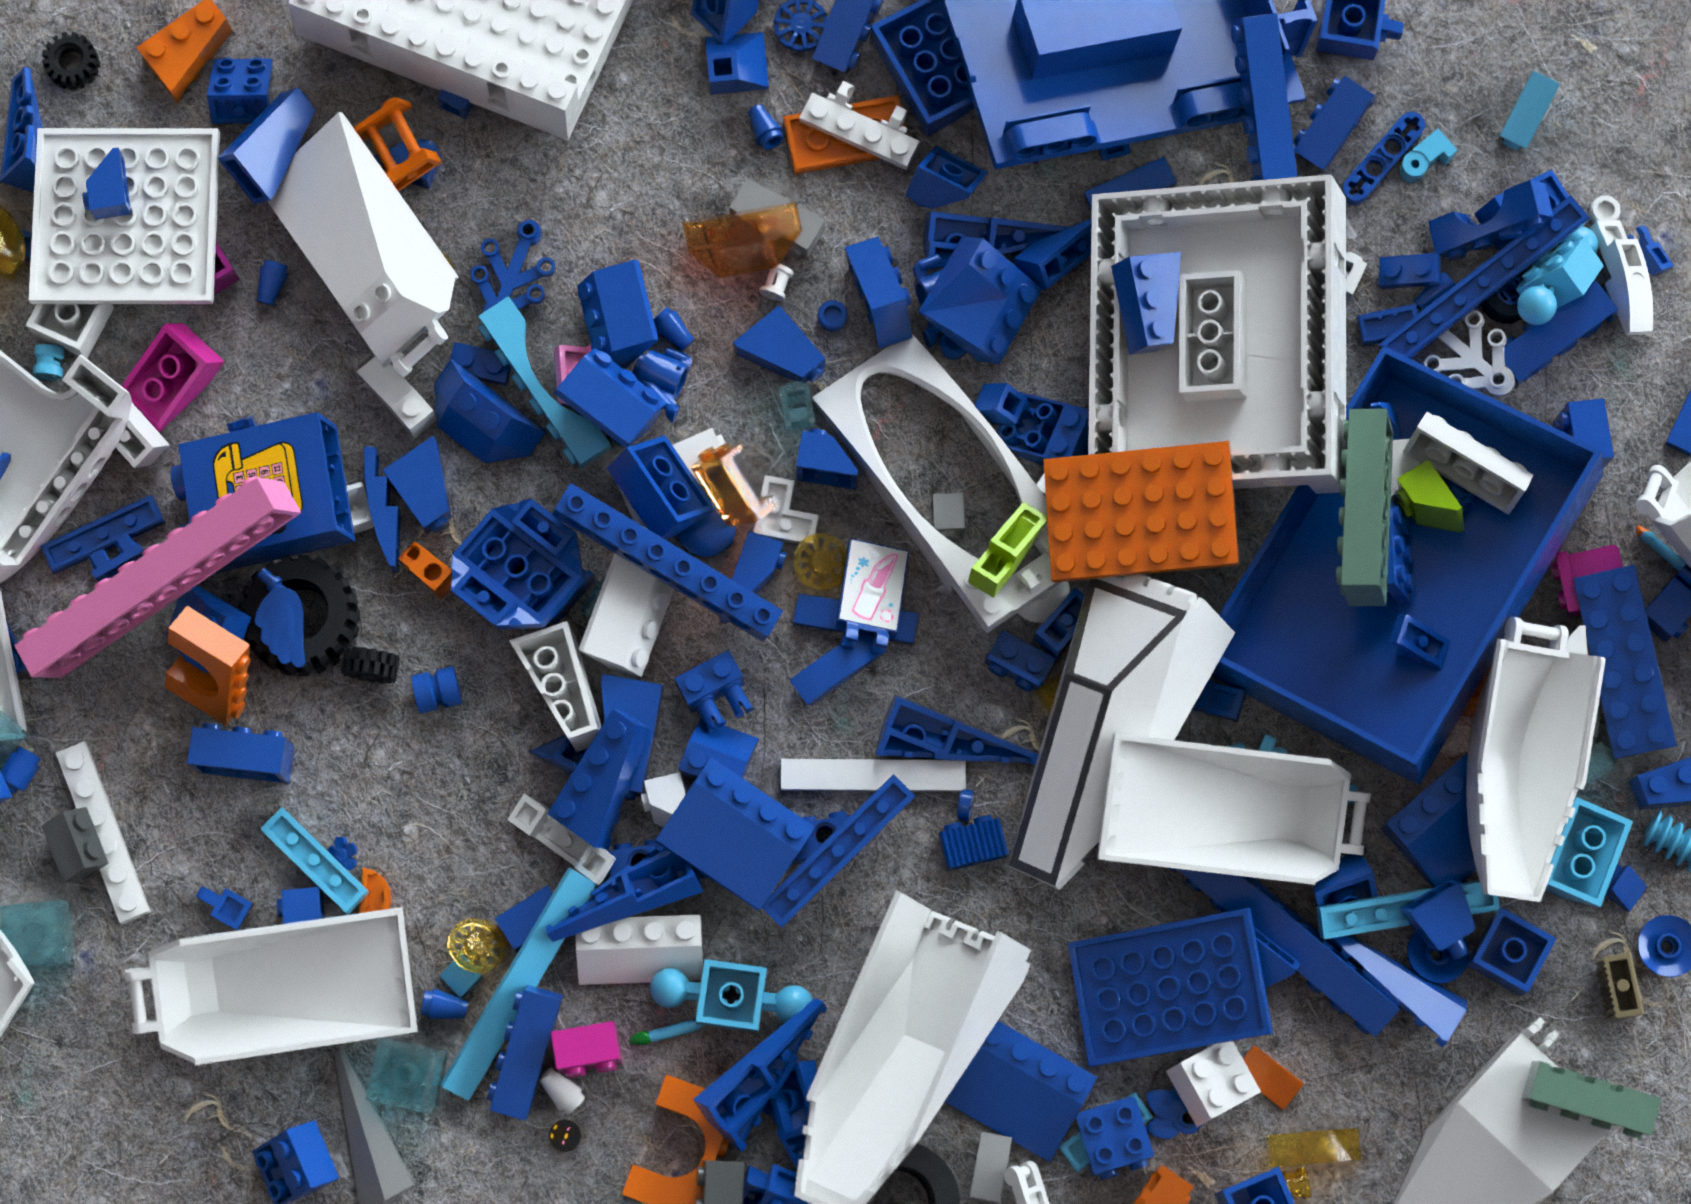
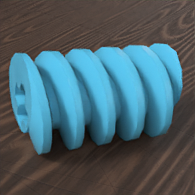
(1669, 838)

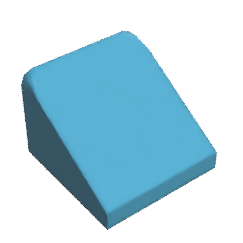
(459, 979)

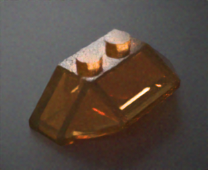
(744, 239)

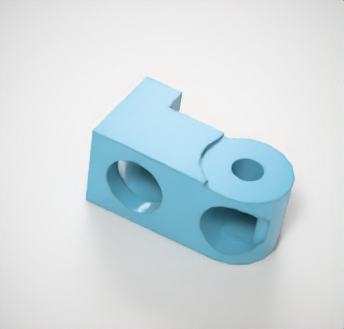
(1426, 154)

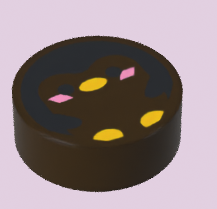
(565, 1135)

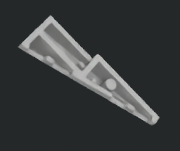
(375, 1160)

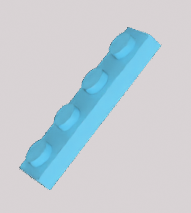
(314, 860)

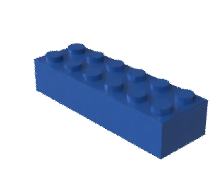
(1632, 680)

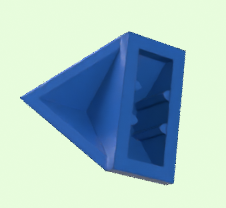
(559, 754)

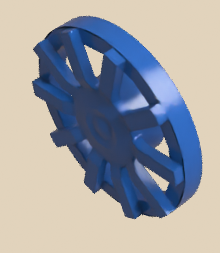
(800, 24)

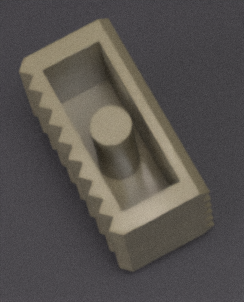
(1619, 987)

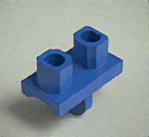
(108, 568)

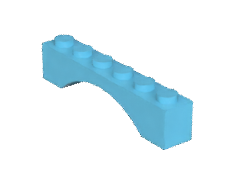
(508, 331)

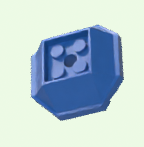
(514, 538)

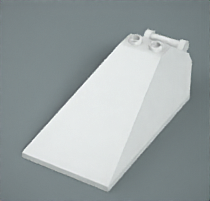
(365, 244)
(1227, 810)
(279, 987)

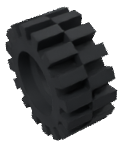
(68, 44)
(370, 665)

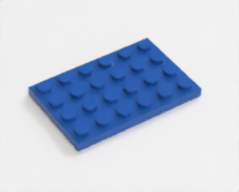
(1170, 987)

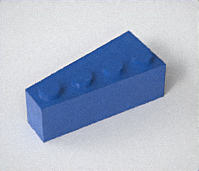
(1571, 321)
(601, 779)

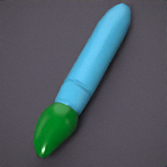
(663, 1033)

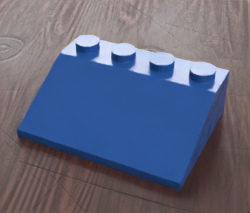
(924, 63)
(1435, 829)
(734, 834)
(1022, 1090)

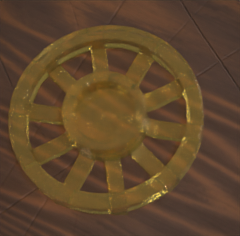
(820, 561)
(477, 945)

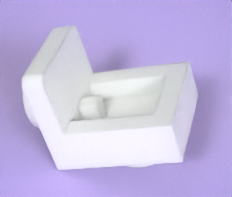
(359, 507)

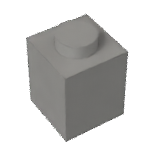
(949, 514)

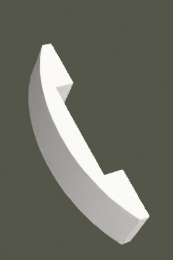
(533, 820)

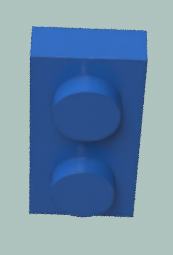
(1409, 271)
(481, 363)

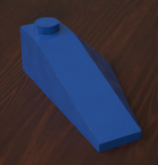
(21, 133)

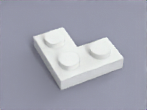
(782, 522)

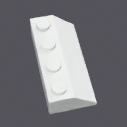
(1468, 463)
(626, 618)
(639, 948)

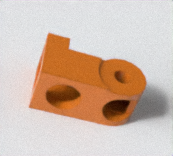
(427, 569)

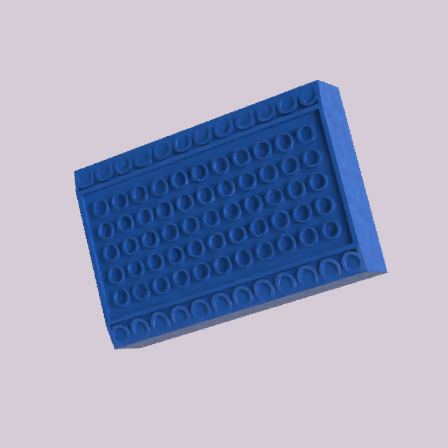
(1333, 661)

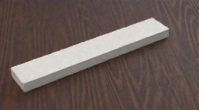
(871, 774)

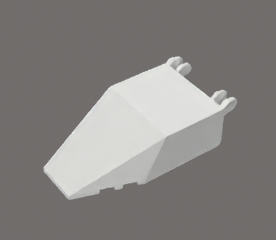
(1493, 1143)

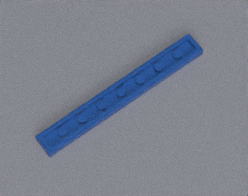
(1486, 280)

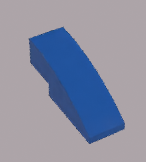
(834, 669)

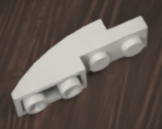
(1629, 279)

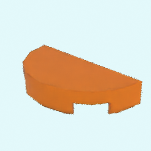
(380, 892)

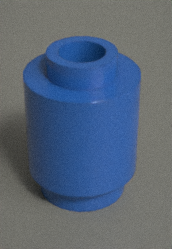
(20, 769)

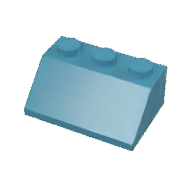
(1588, 854)

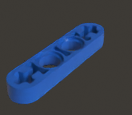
(1384, 159)

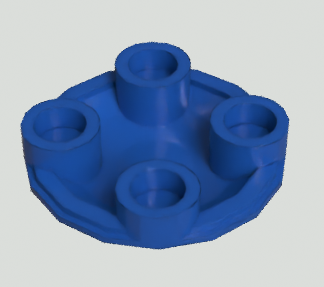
(708, 535)

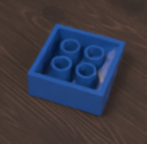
(980, 300)

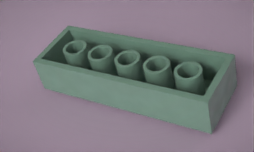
(1367, 507)

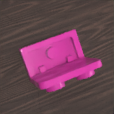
(1580, 564)

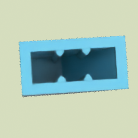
(1529, 110)

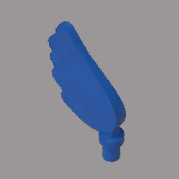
(281, 621)

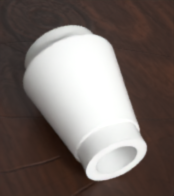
(561, 1090)

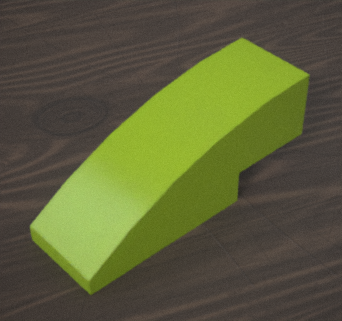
(1007, 549)

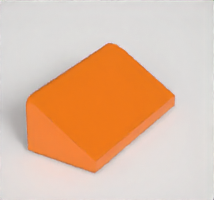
(1272, 1078)

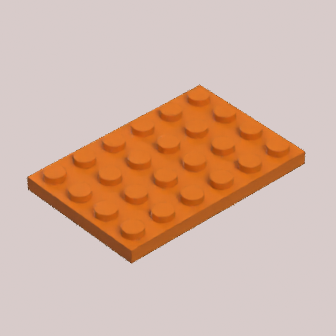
(1141, 511)

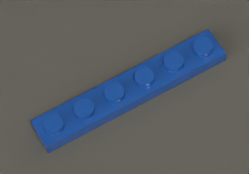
(837, 850)

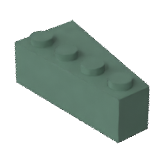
(1591, 1098)

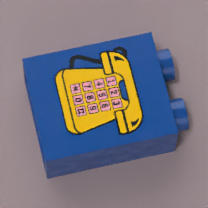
(293, 450)

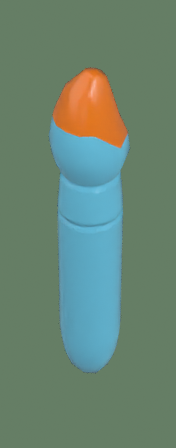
(1661, 548)

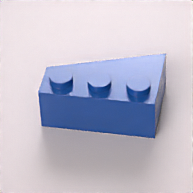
(1333, 122)
(880, 290)

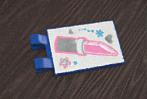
(871, 593)

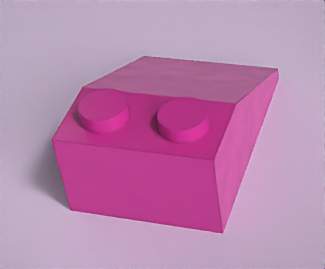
(171, 374)

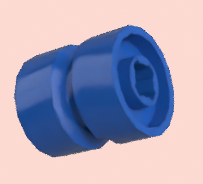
(436, 689)

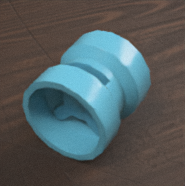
(48, 362)

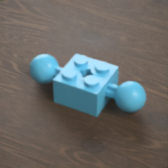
(1559, 277)
(672, 988)

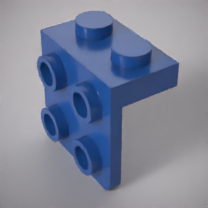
(1114, 1138)

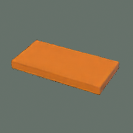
(817, 151)

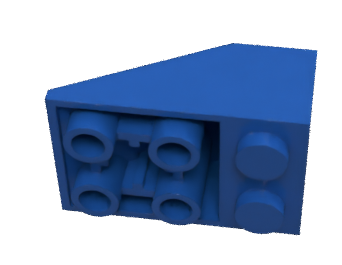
(1047, 430)

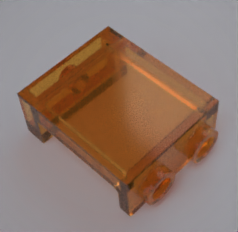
(729, 488)

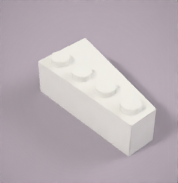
(561, 678)

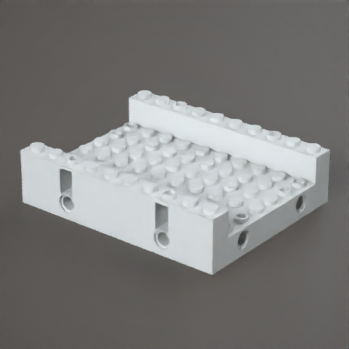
(503, 55)
(1254, 327)

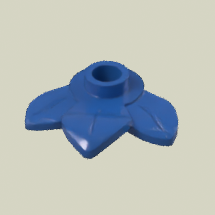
(1169, 1112)

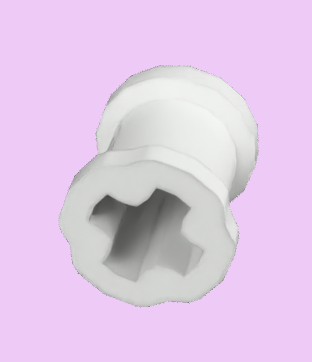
(776, 283)

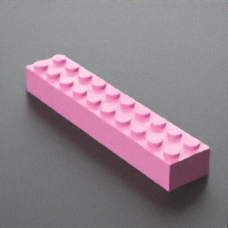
(157, 577)

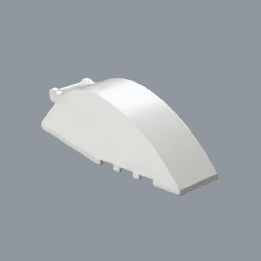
(1528, 756)

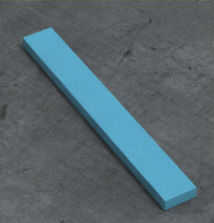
(525, 970)

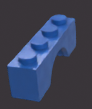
(1522, 208)

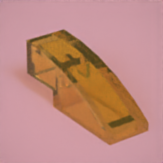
(1313, 1147)

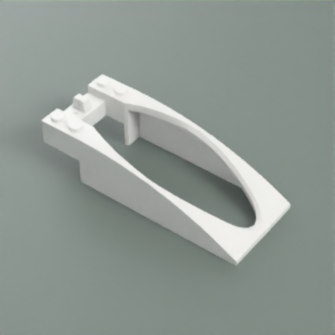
(843, 411)

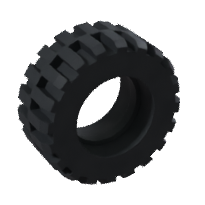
(340, 622)

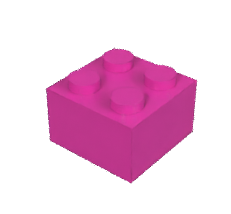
(587, 1049)

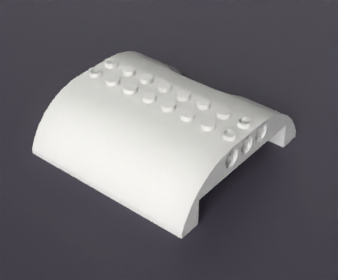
(54, 450)

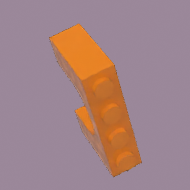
(221, 654)
(659, 1189)

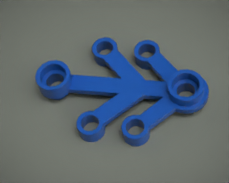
(512, 278)

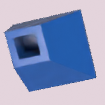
(737, 64)

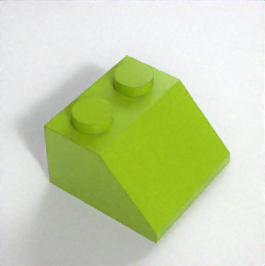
(1429, 499)

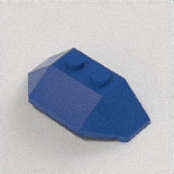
(482, 418)

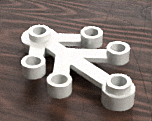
(1473, 358)

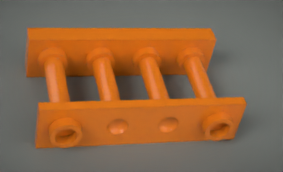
(419, 159)

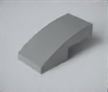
(990, 1168)

